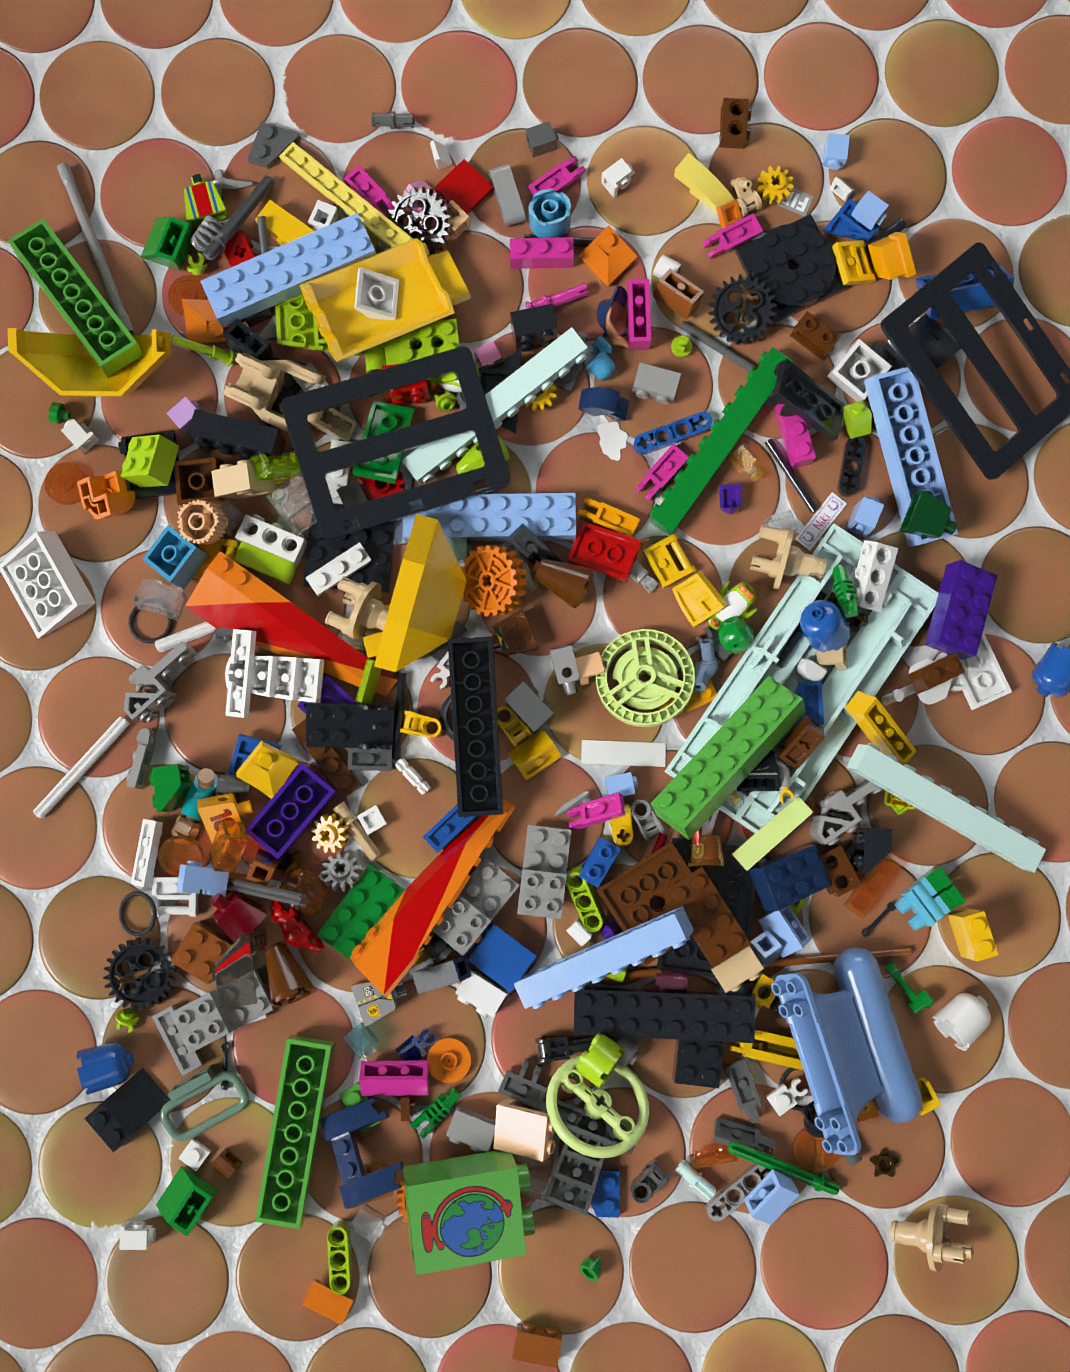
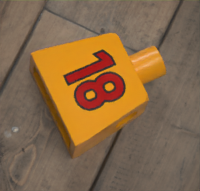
(221, 808)

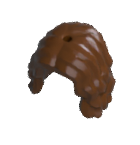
(310, 885)

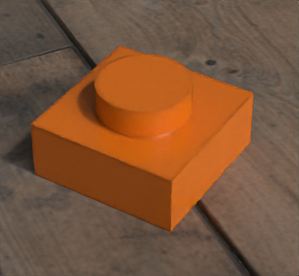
(728, 213)

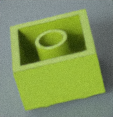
(149, 461)

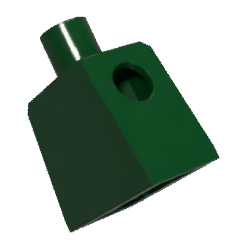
(927, 517)

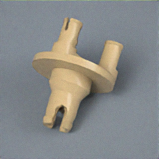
(788, 559)
(367, 610)
(932, 1236)

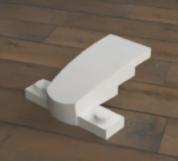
(268, 676)

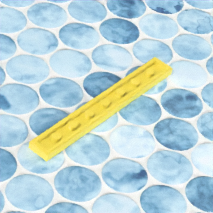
(343, 196)

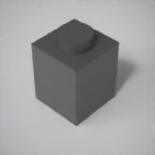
(541, 138)

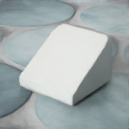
(440, 155)
(841, 188)

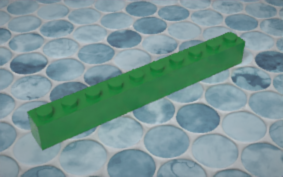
(718, 445)

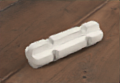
(413, 777)

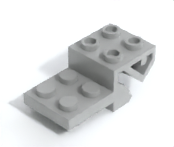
(144, 706)
(827, 829)
(544, 872)
(475, 906)
(204, 1022)

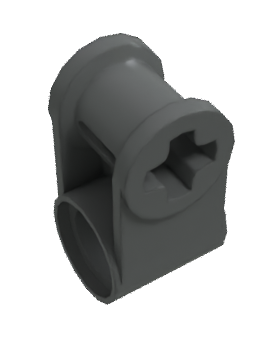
(650, 1181)

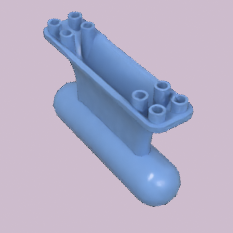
(849, 1048)

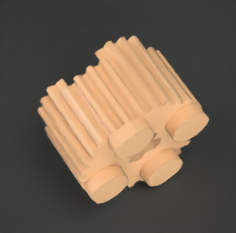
(202, 533)

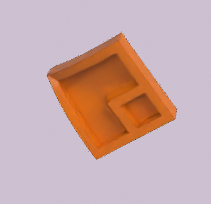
(608, 256)
(202, 322)

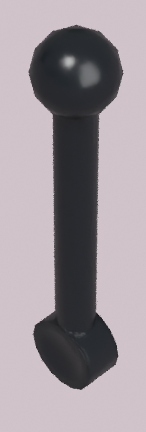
(890, 907)
(225, 1048)

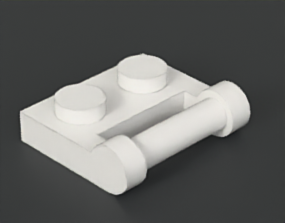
(165, 889)

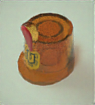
(706, 851)

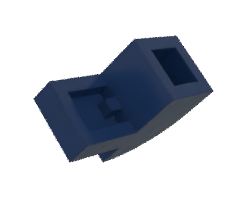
(603, 401)

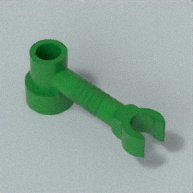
(918, 1001)

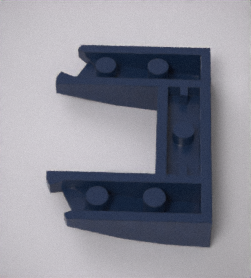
(340, 1130)

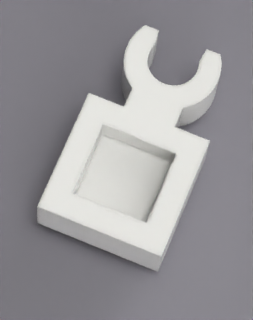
(444, 673)
(783, 1098)

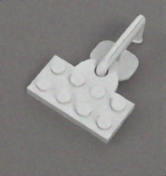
(980, 682)

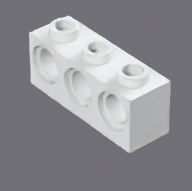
(260, 538)
(873, 574)

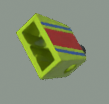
(203, 201)

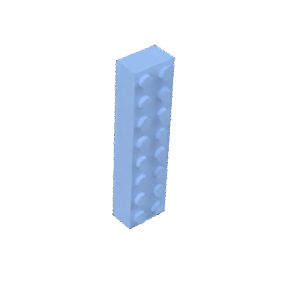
(279, 272)
(906, 441)
(499, 515)
(605, 957)

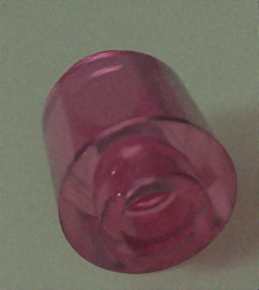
(671, 981)

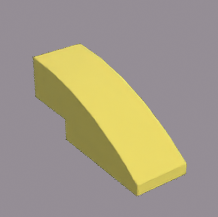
(702, 183)

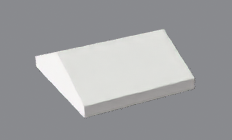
(376, 295)

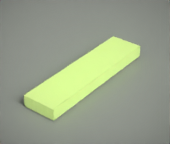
(772, 833)

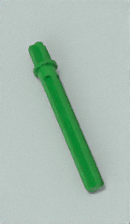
(812, 1179)

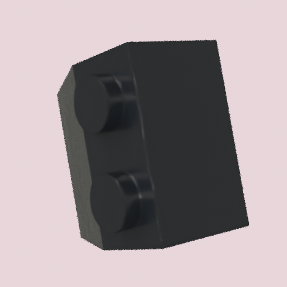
(127, 1110)

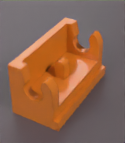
(327, 1303)

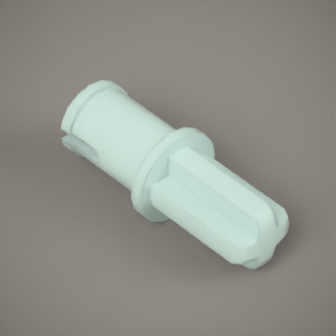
(696, 1179)

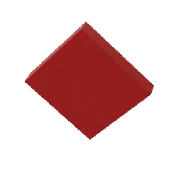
(464, 187)

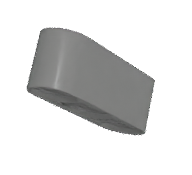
(507, 195)

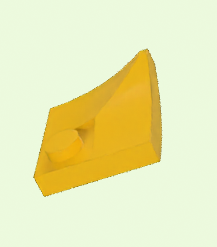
(698, 598)
(267, 768)

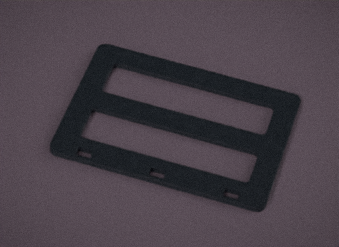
(937, 294)
(316, 464)

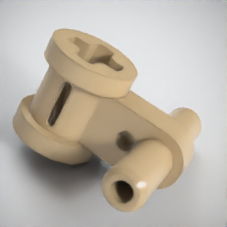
(747, 199)

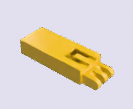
(780, 1050)

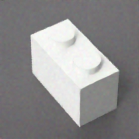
(481, 993)

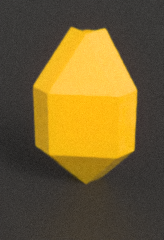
(73, 372)
(423, 598)

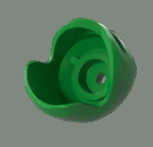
(735, 636)

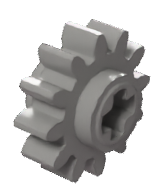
(343, 864)

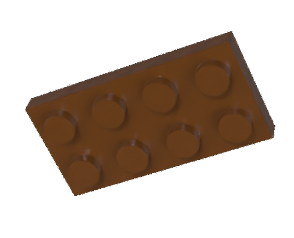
(711, 919)

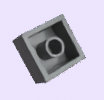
(529, 707)

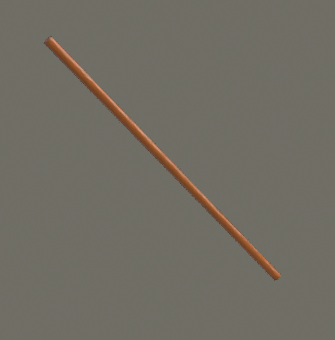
(786, 961)

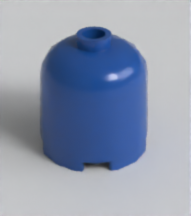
(824, 626)
(1053, 672)
(104, 1066)

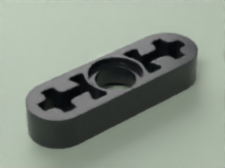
(854, 482)

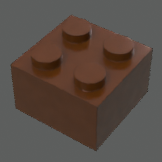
(195, 480)

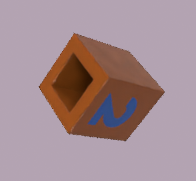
(262, 867)

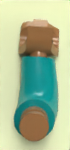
(202, 787)

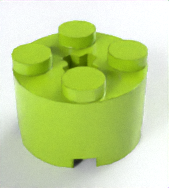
(600, 1060)

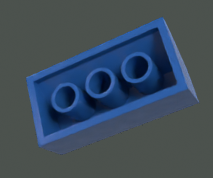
(968, 293)

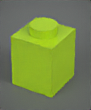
(857, 419)

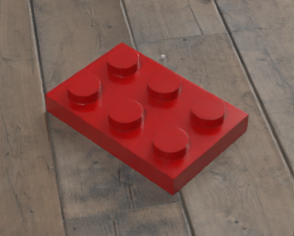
(605, 551)

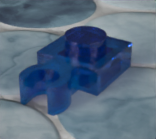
(413, 1048)

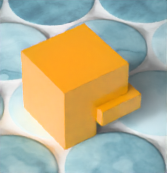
(892, 257)

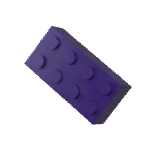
(961, 609)
(291, 811)

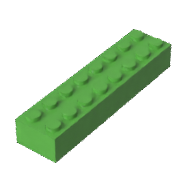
(75, 297)
(728, 757)
(295, 1132)

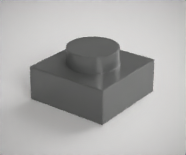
(223, 633)

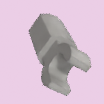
(640, 575)

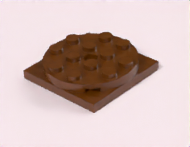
(632, 892)

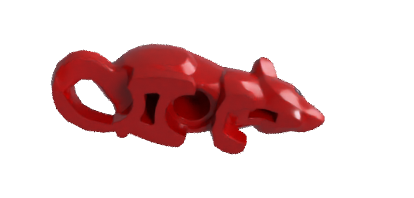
(295, 931)

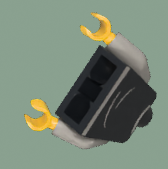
(767, 776)

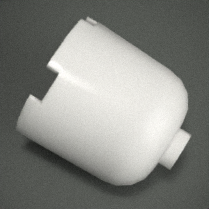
(963, 1019)

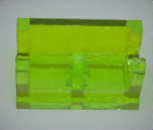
(275, 467)

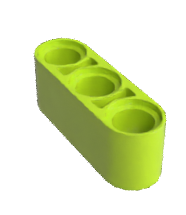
(265, 563)
(585, 909)
(336, 1267)

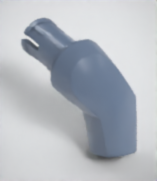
(706, 666)

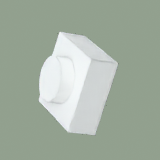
(372, 820)
(194, 1154)

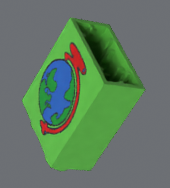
(467, 1210)

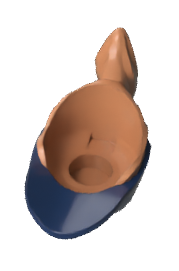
(611, 317)

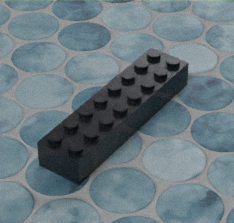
(475, 726)
(665, 1014)

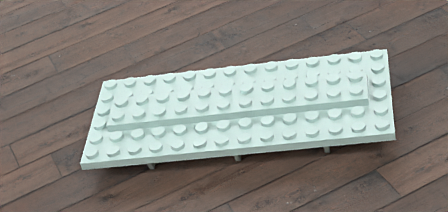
(870, 660)

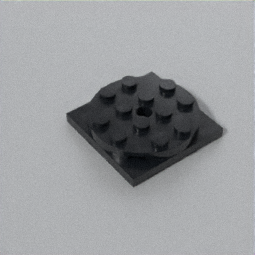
(794, 289)

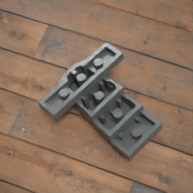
(576, 1173)

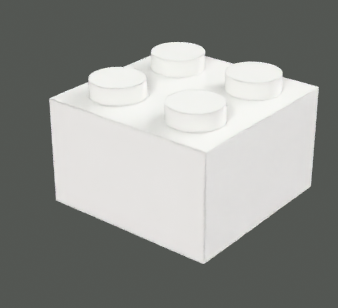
(855, 367)

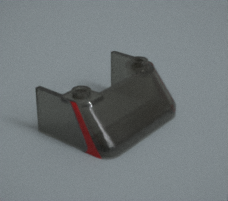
(236, 969)

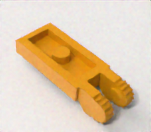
(610, 518)

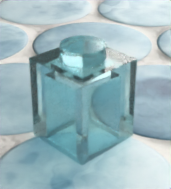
(362, 1041)

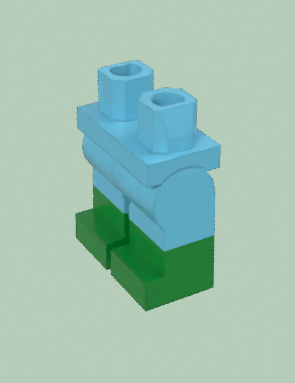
(929, 898)

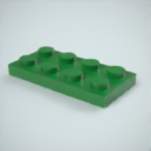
(382, 419)
(360, 910)

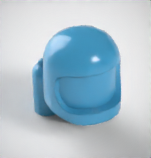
(601, 364)

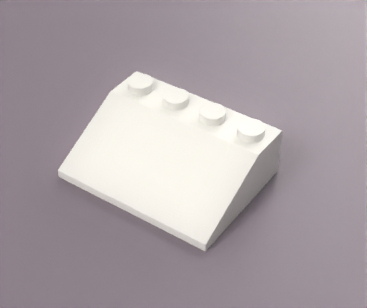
(46, 583)

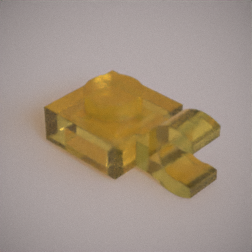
(744, 460)

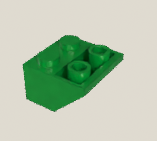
(168, 242)
(170, 786)
(185, 1200)

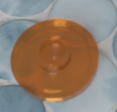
(182, 288)
(56, 483)
(179, 851)
(808, 1158)

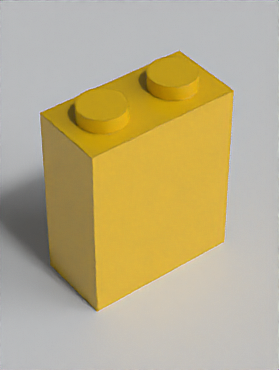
(973, 934)

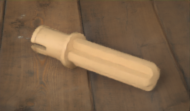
(357, 831)

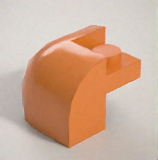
(105, 495)

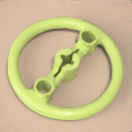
(596, 1112)

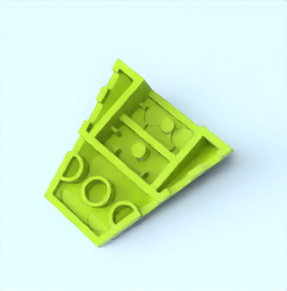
(297, 326)

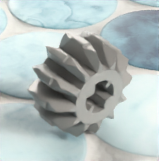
(208, 228)

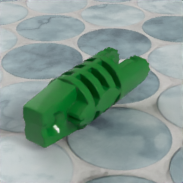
(845, 592)
(436, 1111)

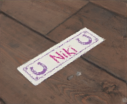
(820, 521)

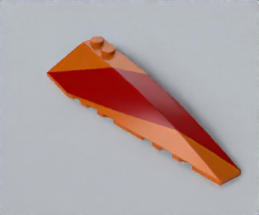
(239, 600)
(394, 941)

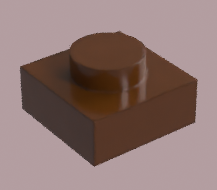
(408, 1107)

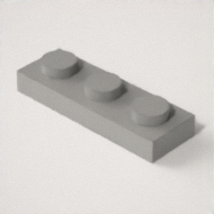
(170, 1034)

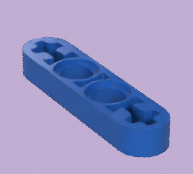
(671, 430)

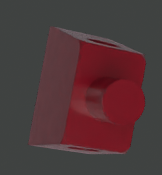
(237, 914)

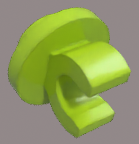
(196, 267)
(681, 346)
(445, 402)
(127, 1018)

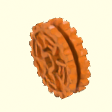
(493, 580)

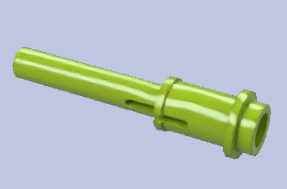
(213, 352)

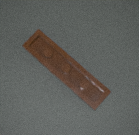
(330, 763)

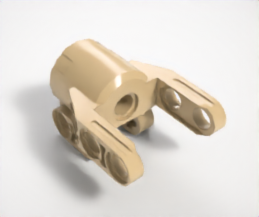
(262, 382)

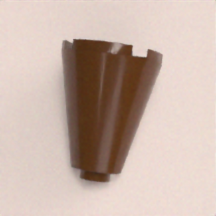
(563, 579)
(285, 976)

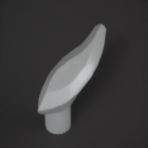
(231, 183)
(574, 802)

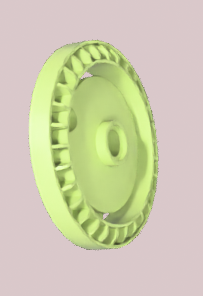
(647, 694)

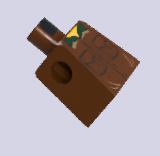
(514, 635)

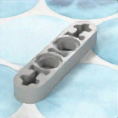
(738, 1184)

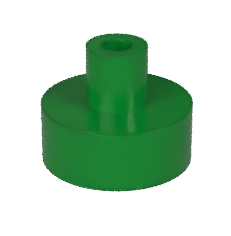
(57, 413)
(591, 1269)

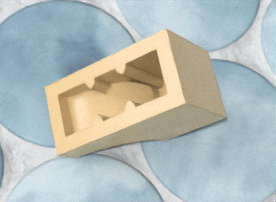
(333, 422)

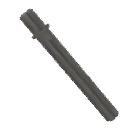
(219, 242)

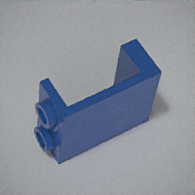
(599, 861)
(501, 957)

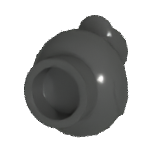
(438, 947)

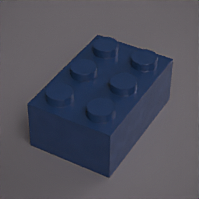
(789, 877)

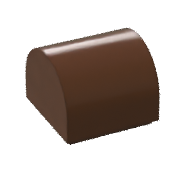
(226, 1163)

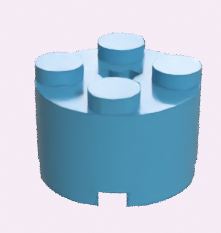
(549, 214)

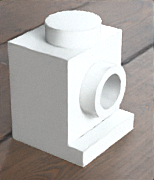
(617, 176)
(323, 213)
(80, 435)
(136, 1236)

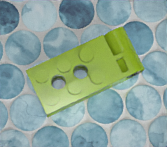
(400, 349)

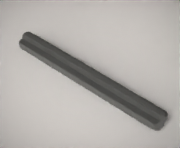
(266, 892)

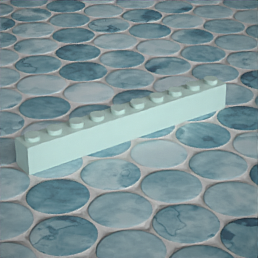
(503, 402)
(945, 807)

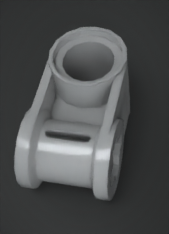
(646, 821)

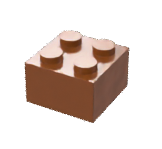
(201, 951)

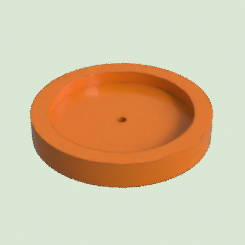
(453, 1050)

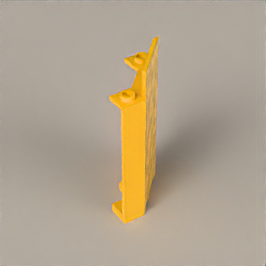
(425, 294)

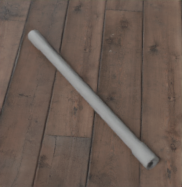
(69, 182)

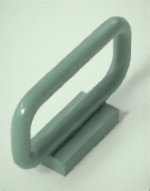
(194, 1086)

